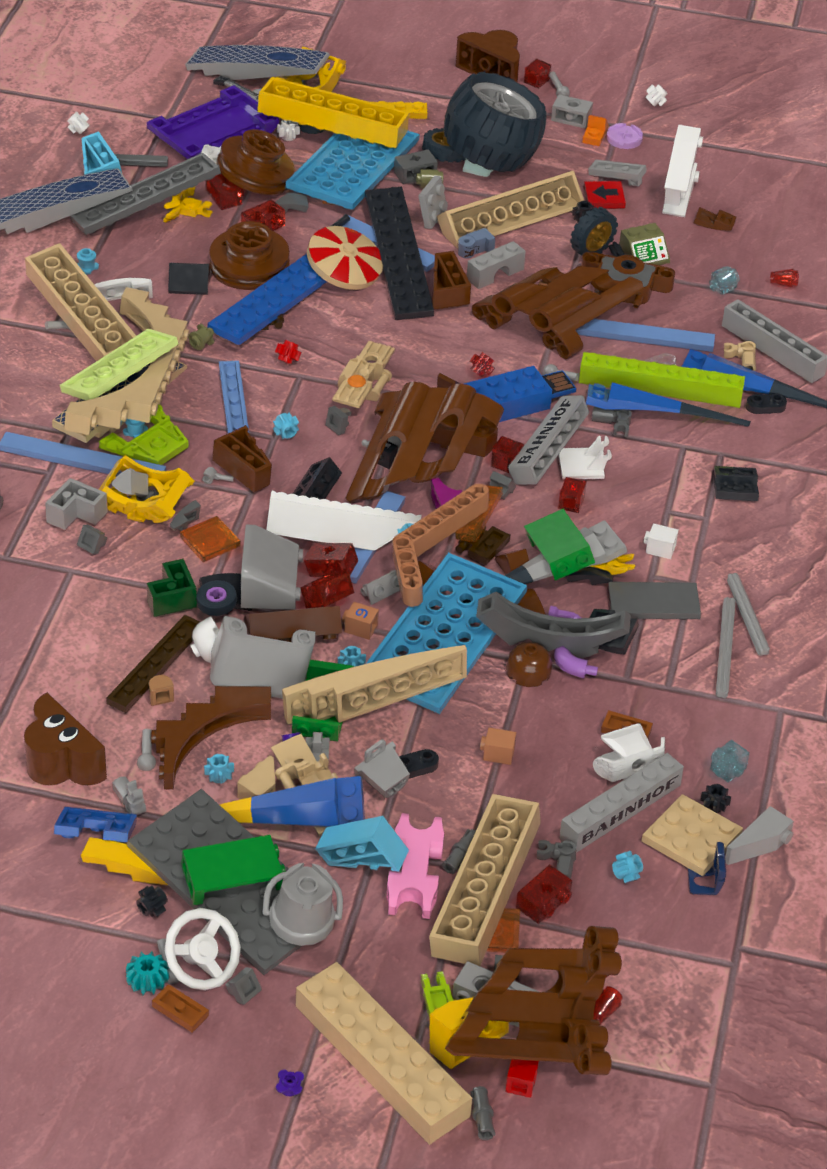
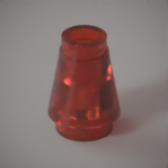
(785, 277)
(607, 1003)

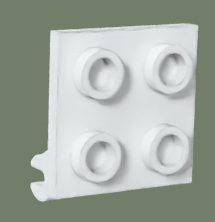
(585, 462)

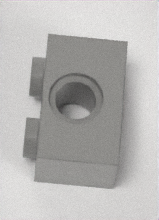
(571, 111)

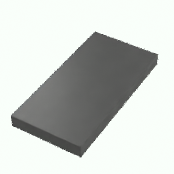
(655, 599)

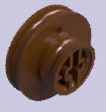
(256, 162)
(248, 255)

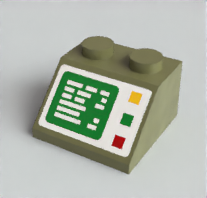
(646, 243)

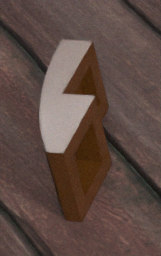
(719, 221)

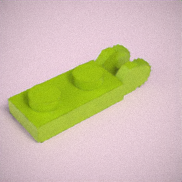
(436, 995)

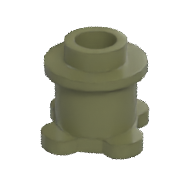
(201, 337)

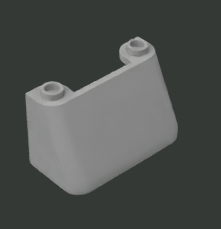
(269, 570)
(259, 661)

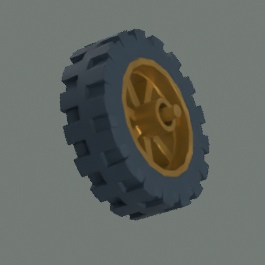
(438, 146)
(594, 231)

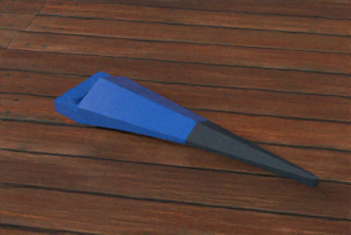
(753, 380)
(633, 399)

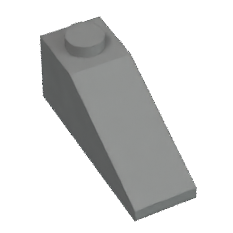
(761, 837)

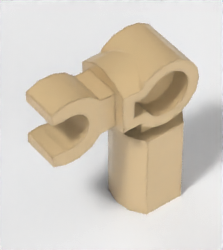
(743, 350)

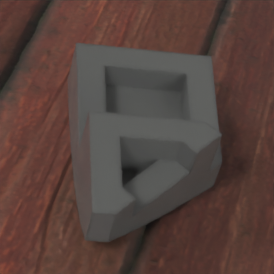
(294, 201)
(186, 516)

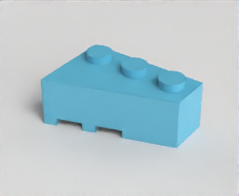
(98, 154)
(362, 843)

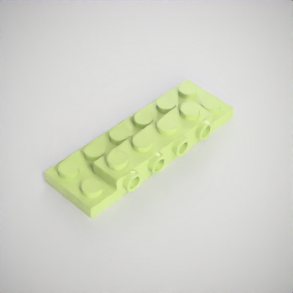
(119, 364)

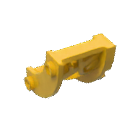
(327, 78)
(156, 508)

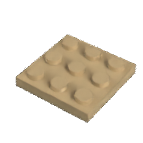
(690, 834)

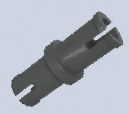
(458, 852)
(482, 1113)

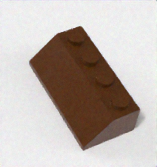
(284, 624)

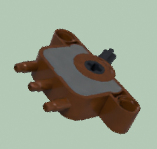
(622, 266)

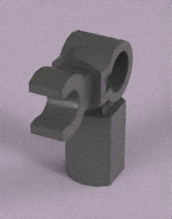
(621, 417)
(562, 852)

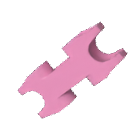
(413, 882)

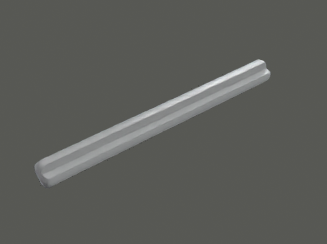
(725, 647)

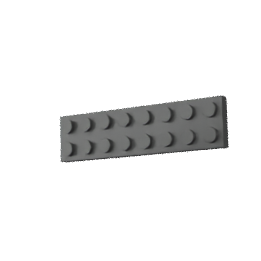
(147, 192)

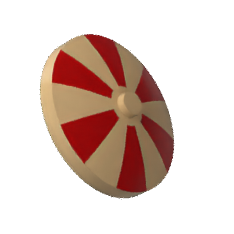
(344, 257)

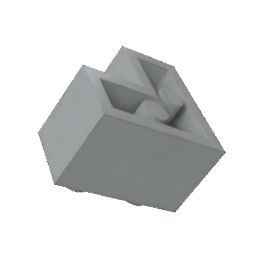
(74, 501)

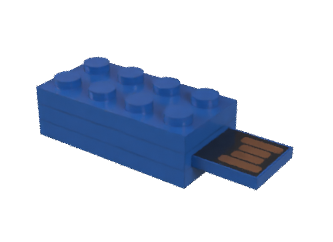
(524, 390)

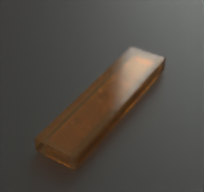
(474, 528)

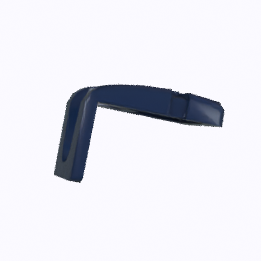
(718, 870)

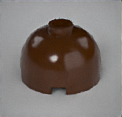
(529, 664)

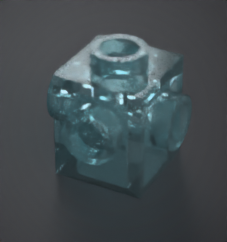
(729, 761)

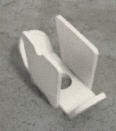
(630, 753)

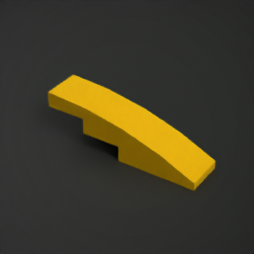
(119, 859)

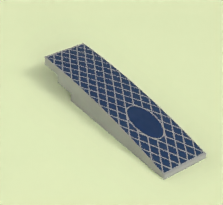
(256, 61)
(60, 199)

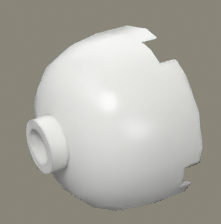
(204, 638)

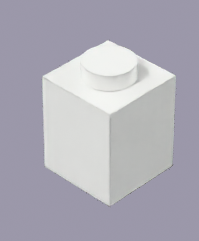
(661, 541)

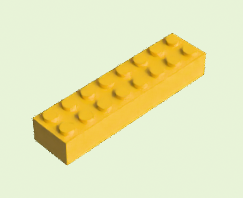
(333, 112)

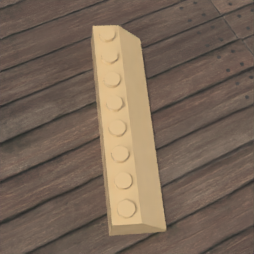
(513, 208)

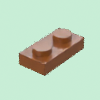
(616, 721)
(180, 1008)

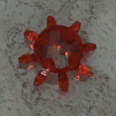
(482, 364)

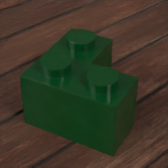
(174, 591)

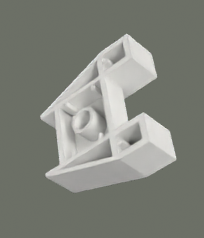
(682, 170)

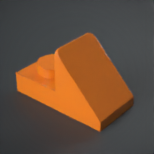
(595, 130)

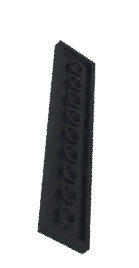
(399, 253)

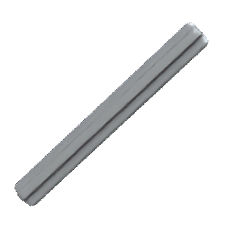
(748, 614)

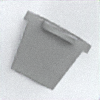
(383, 769)

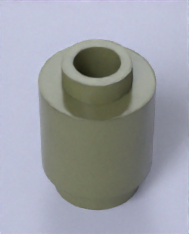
(425, 176)

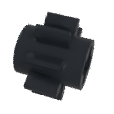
(581, 209)
(716, 798)
(152, 901)

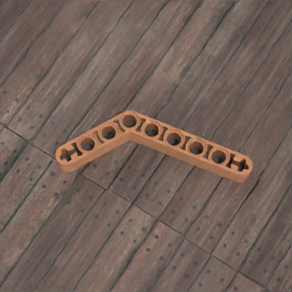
(431, 531)

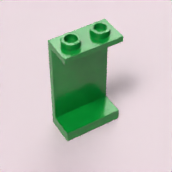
(560, 543)
(329, 727)
(230, 865)

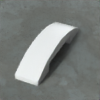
(114, 288)

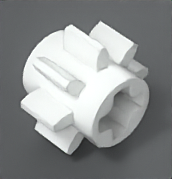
(656, 95)
(78, 122)
(288, 130)

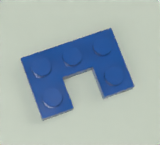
(114, 825)

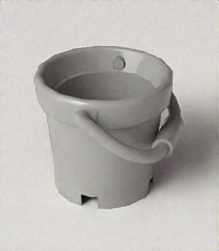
(304, 905)

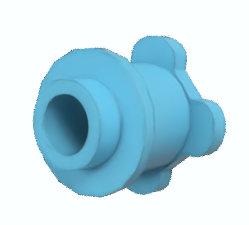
(87, 260)
(134, 428)

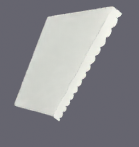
(334, 521)

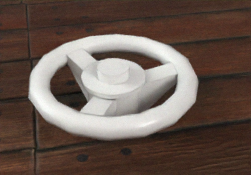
(202, 949)

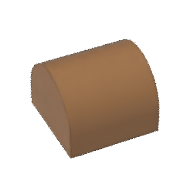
(161, 690)

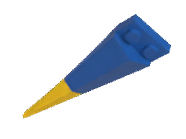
(313, 804)

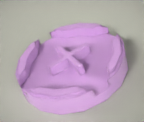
(624, 136)

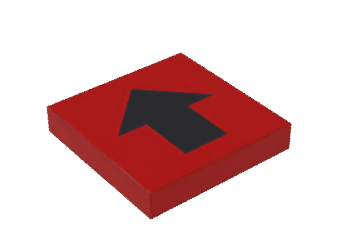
(605, 194)

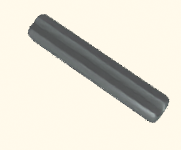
(142, 160)

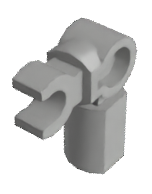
(129, 795)

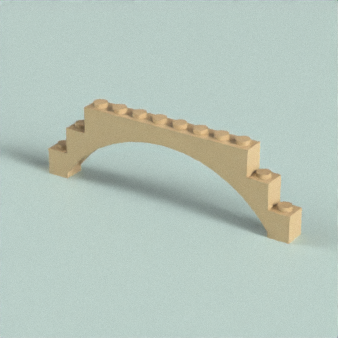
(141, 397)

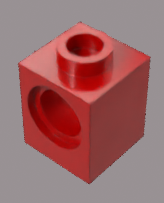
(522, 1077)

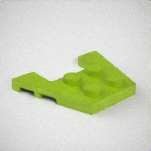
(152, 446)

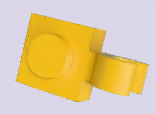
(192, 207)

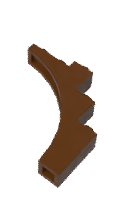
(227, 708)

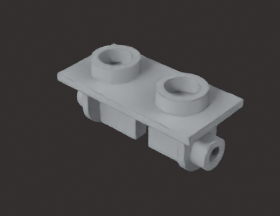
(381, 587)

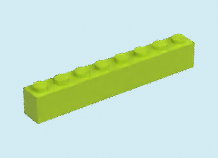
(663, 379)

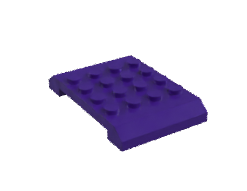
(212, 122)

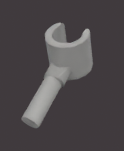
(211, 474)

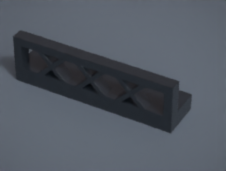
(319, 479)

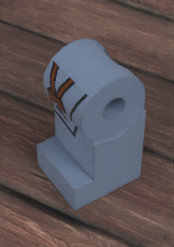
(475, 243)

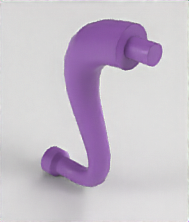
(564, 659)

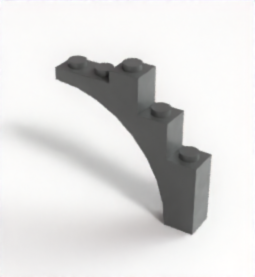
(577, 635)

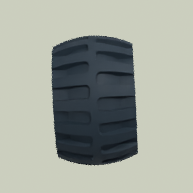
(494, 122)

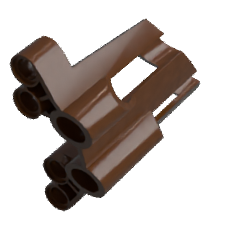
(559, 305)
(414, 418)
(551, 1023)

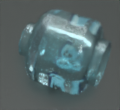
(724, 280)

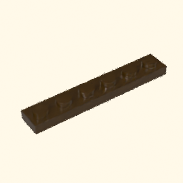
(153, 664)

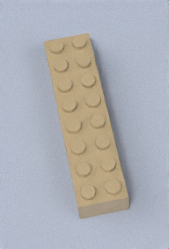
(77, 301)
(485, 880)
(383, 1053)

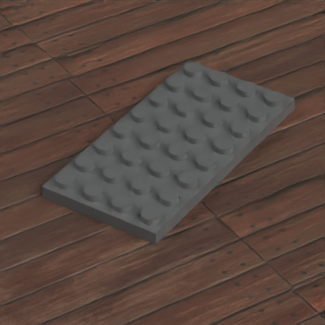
(201, 823)

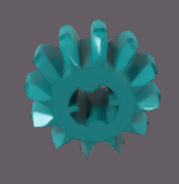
(147, 973)

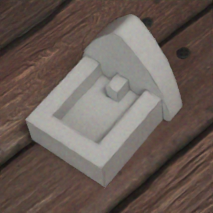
(132, 482)

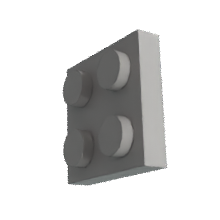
(432, 201)

